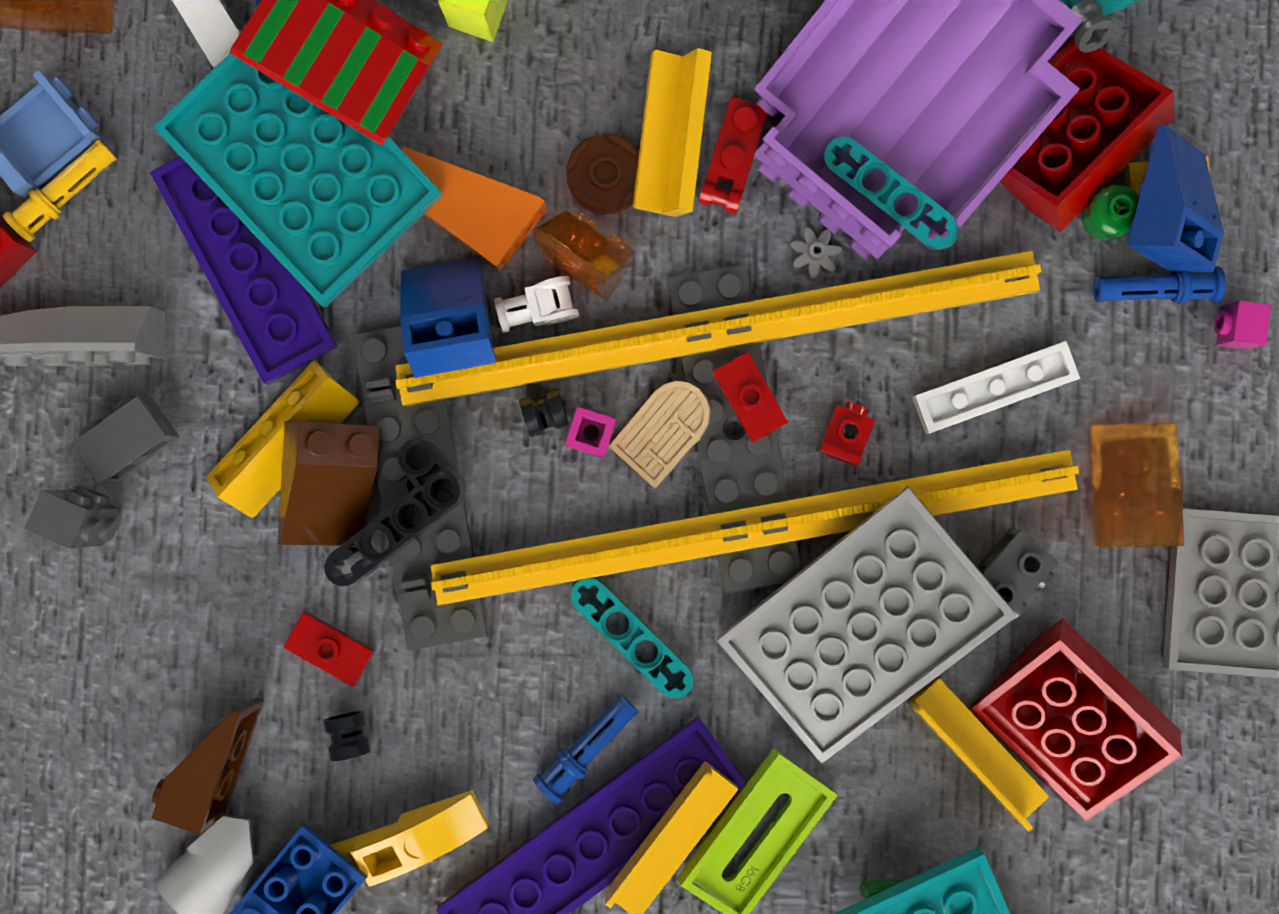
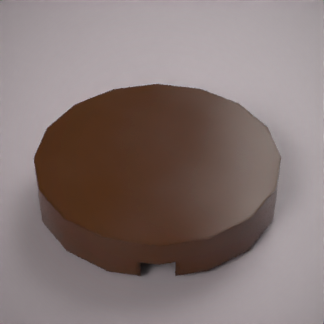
(603, 173)

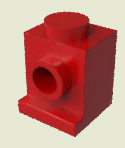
(833, 441)

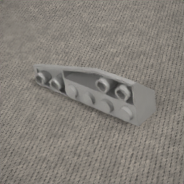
(83, 335)

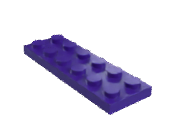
(256, 291)

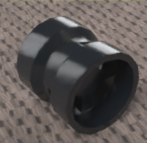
(553, 411)
(346, 736)

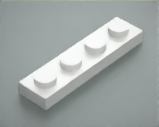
(996, 387)

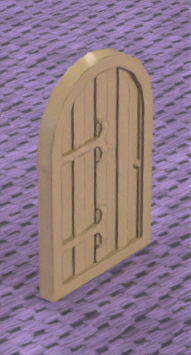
(663, 430)

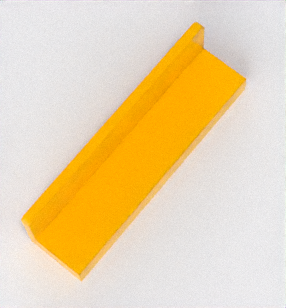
(672, 132)
(253, 467)
(978, 750)
(671, 840)

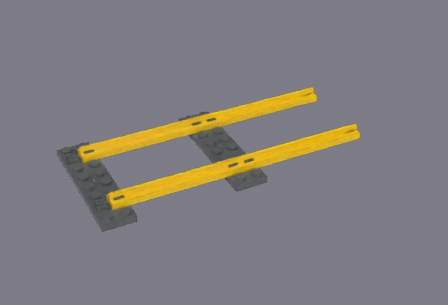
(744, 482)

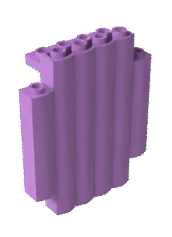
(926, 88)

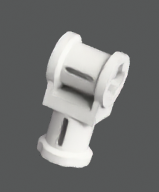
(537, 305)

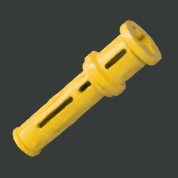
(47, 202)

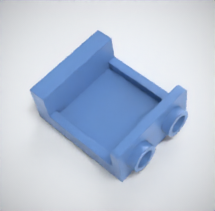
(43, 135)

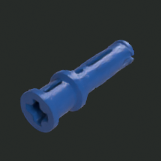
(1177, 286)
(622, 712)

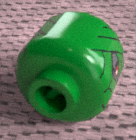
(1110, 212)

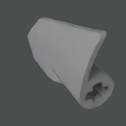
(210, 870)

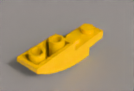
(415, 838)

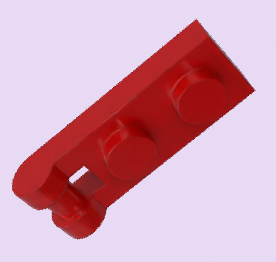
(733, 154)

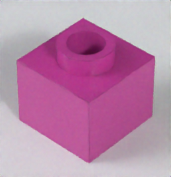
(1242, 325)
(581, 421)

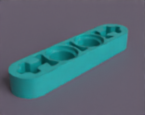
(893, 189)
(627, 641)

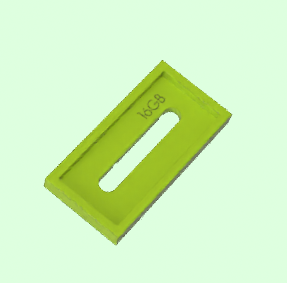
(742, 891)

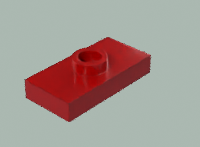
(749, 397)
(329, 648)

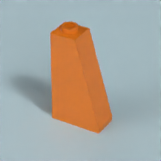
(480, 211)

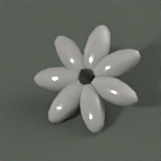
(808, 255)

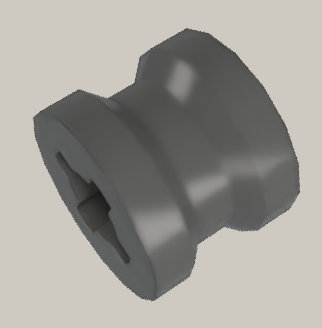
(1094, 29)

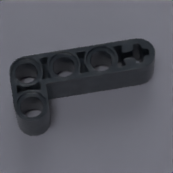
(392, 519)

